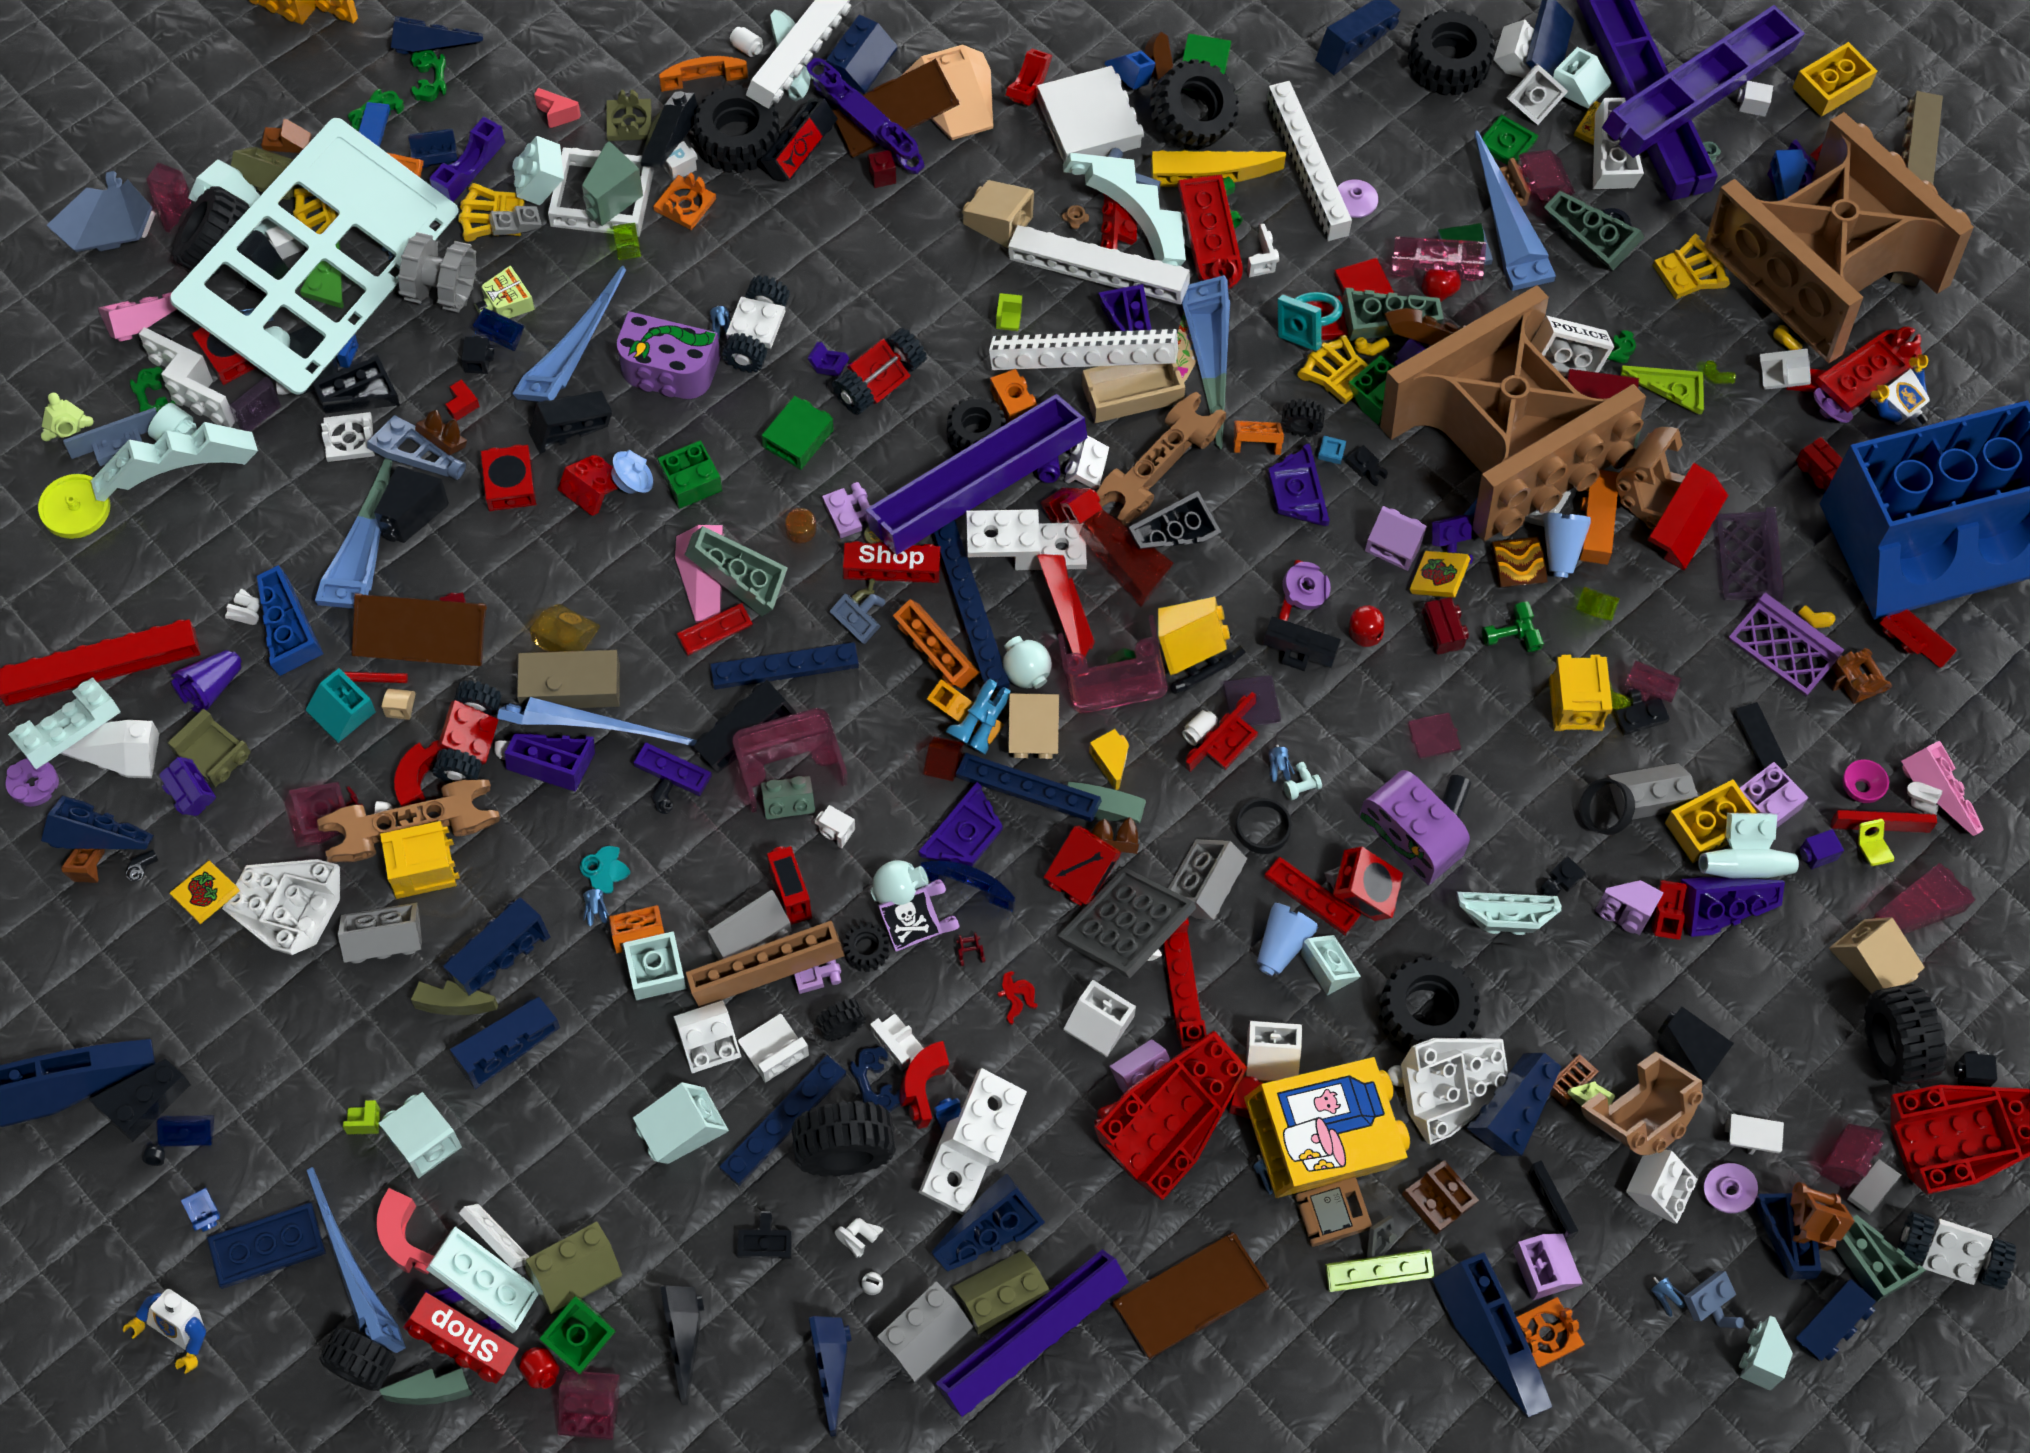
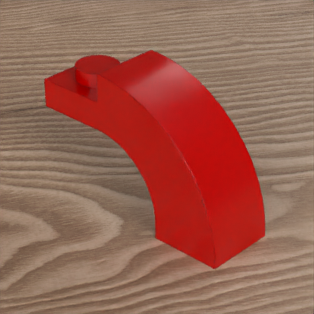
(1031, 74)
(412, 771)
(925, 1065)

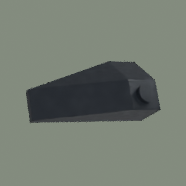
(669, 128)
(1175, 525)
(683, 1319)

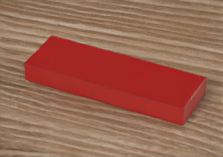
(714, 629)

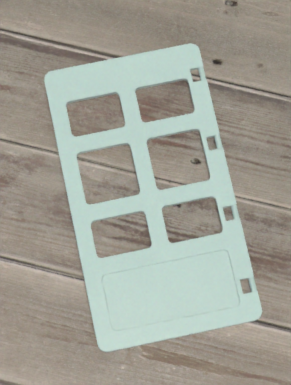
(367, 192)

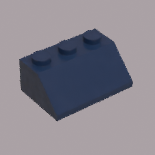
(862, 53)

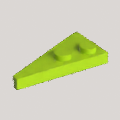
(1676, 385)

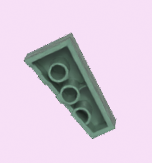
(1600, 233)

